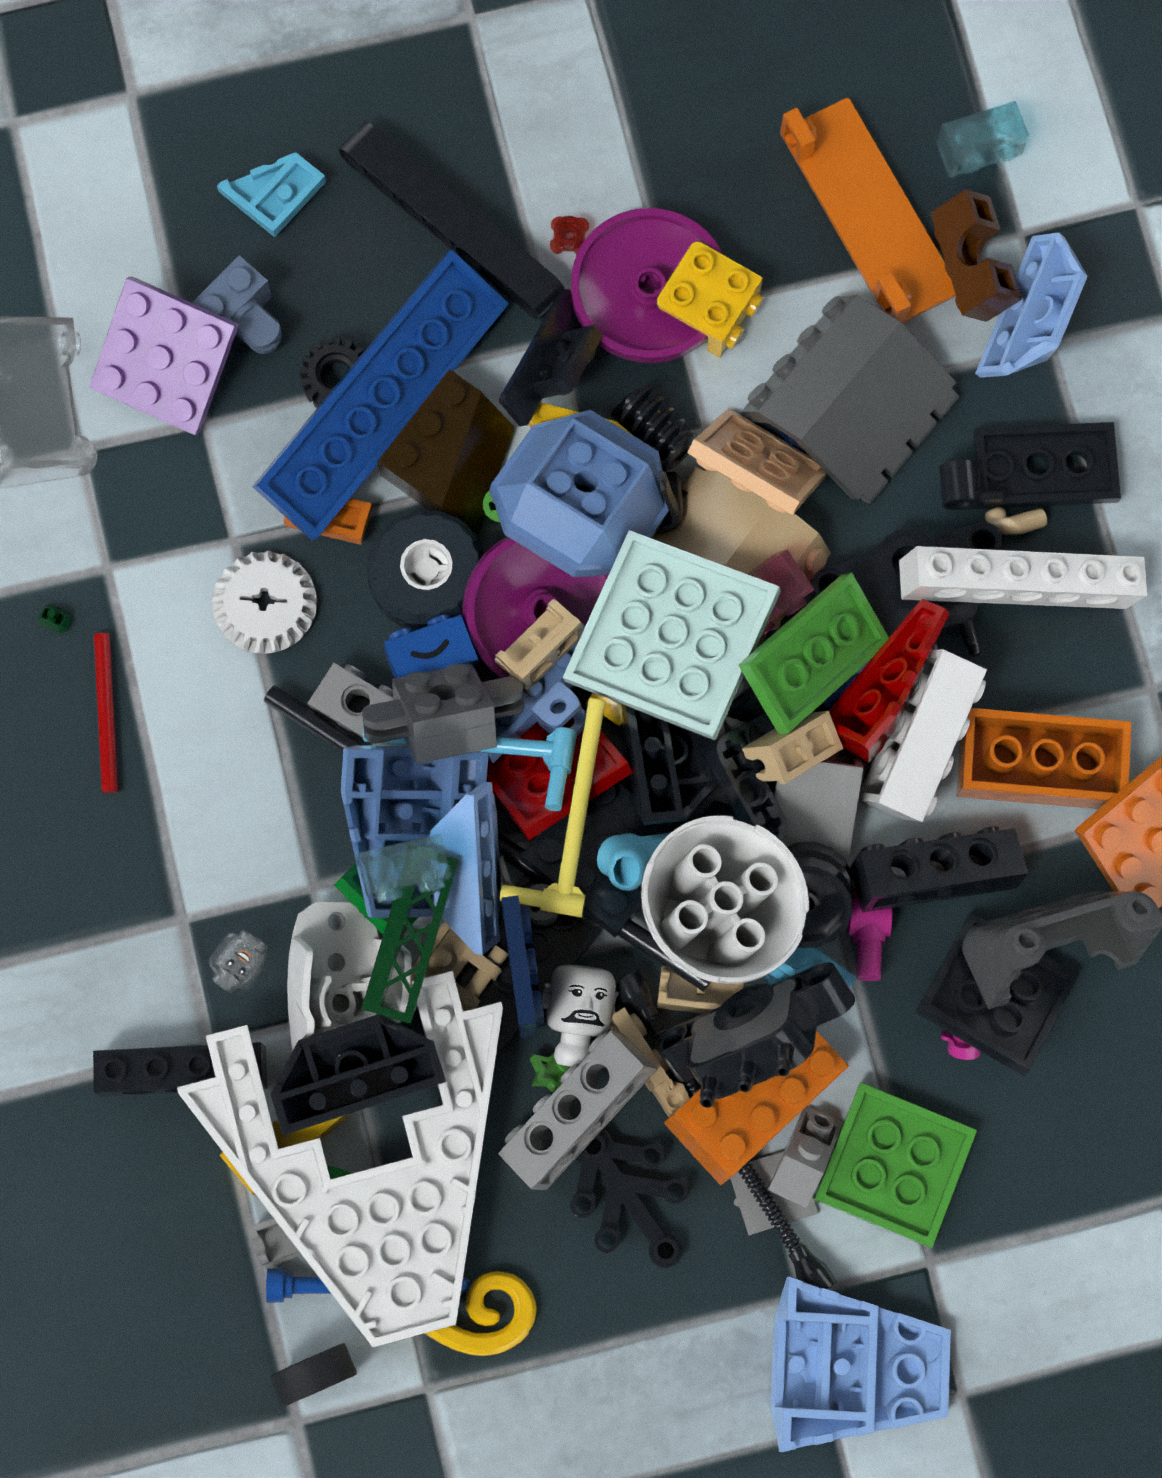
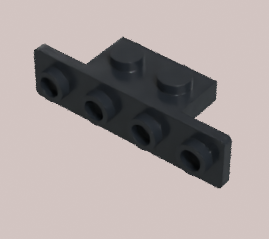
(551, 361)

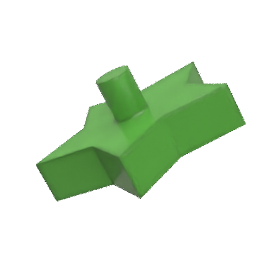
(547, 1072)

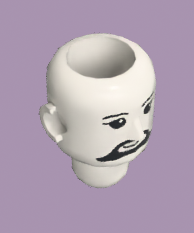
(579, 1006)

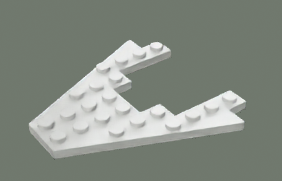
(388, 1235)

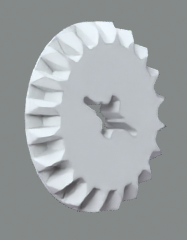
(281, 622)

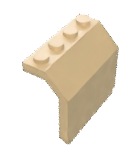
(741, 529)

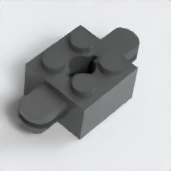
(443, 712)

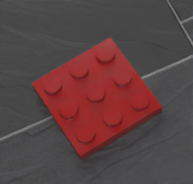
(523, 781)

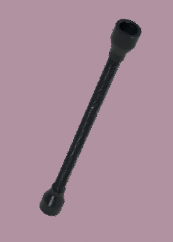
(636, 996)

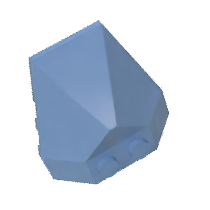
(400, 801)

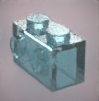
(982, 139)
(405, 866)

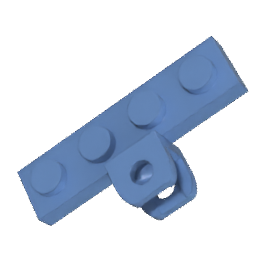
(548, 703)

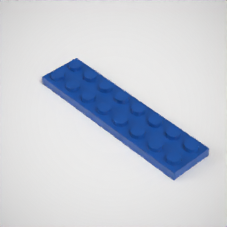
(380, 395)

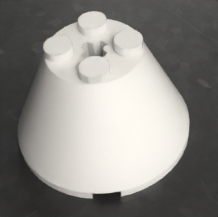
(724, 899)

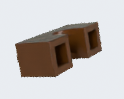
(962, 230)

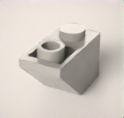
(805, 1156)

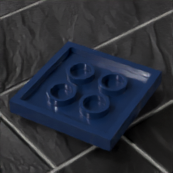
(523, 967)

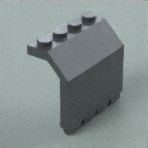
(855, 395)

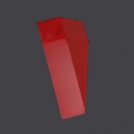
(878, 696)

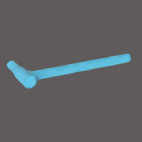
(556, 753)

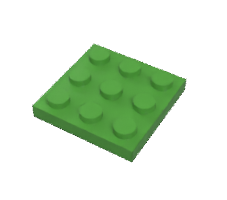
(895, 1165)

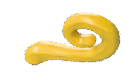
(498, 1341)

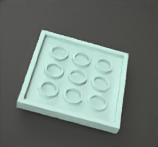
(671, 634)

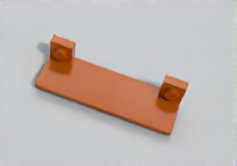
(868, 209)

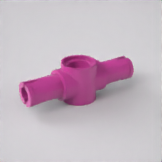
(869, 934)

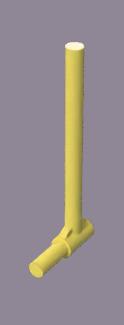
(564, 896)

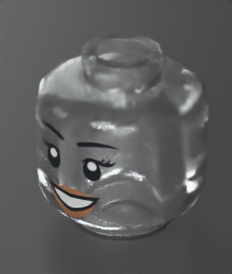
(239, 961)

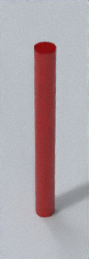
(105, 710)

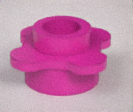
(959, 1048)

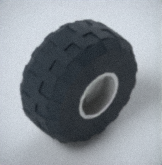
(422, 567)

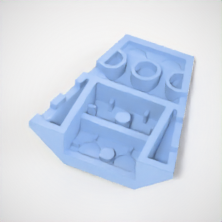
(851, 1368)

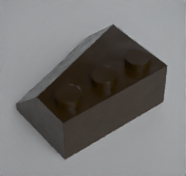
(450, 451)

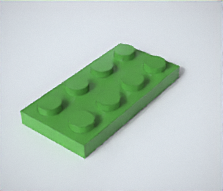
(814, 653)

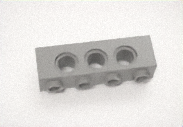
(336, 692)
(628, 1073)

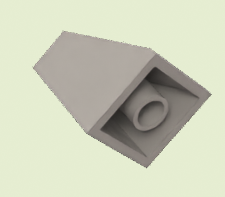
(822, 803)

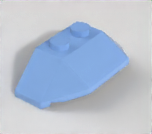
(1033, 327)
(474, 897)

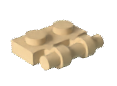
(453, 955)

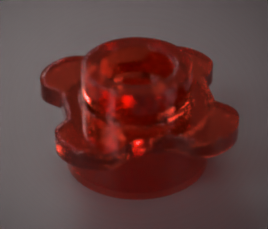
(565, 225)

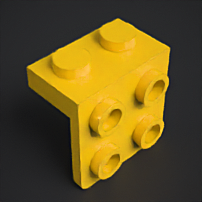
(712, 296)

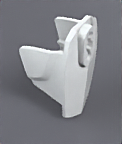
(329, 998)

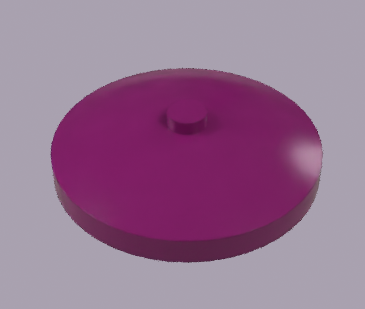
(623, 273)
(512, 591)

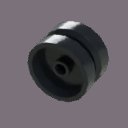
(829, 892)

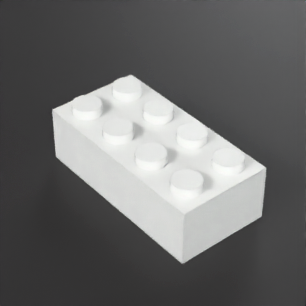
(919, 752)

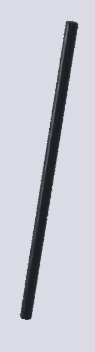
(511, 852)

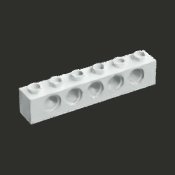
(1022, 577)

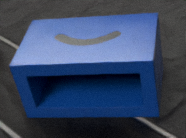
(430, 648)

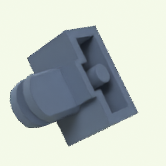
(240, 297)

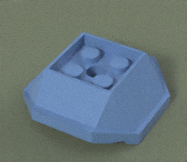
(574, 527)

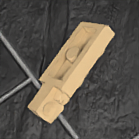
(668, 1093)

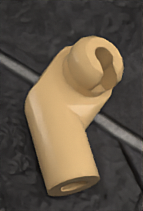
(1018, 523)

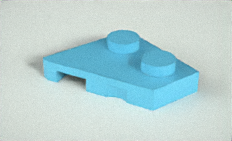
(274, 191)

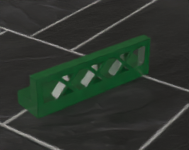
(390, 946)

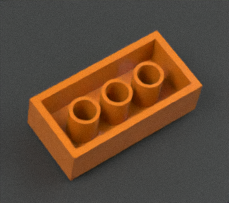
(1043, 758)
(744, 1122)

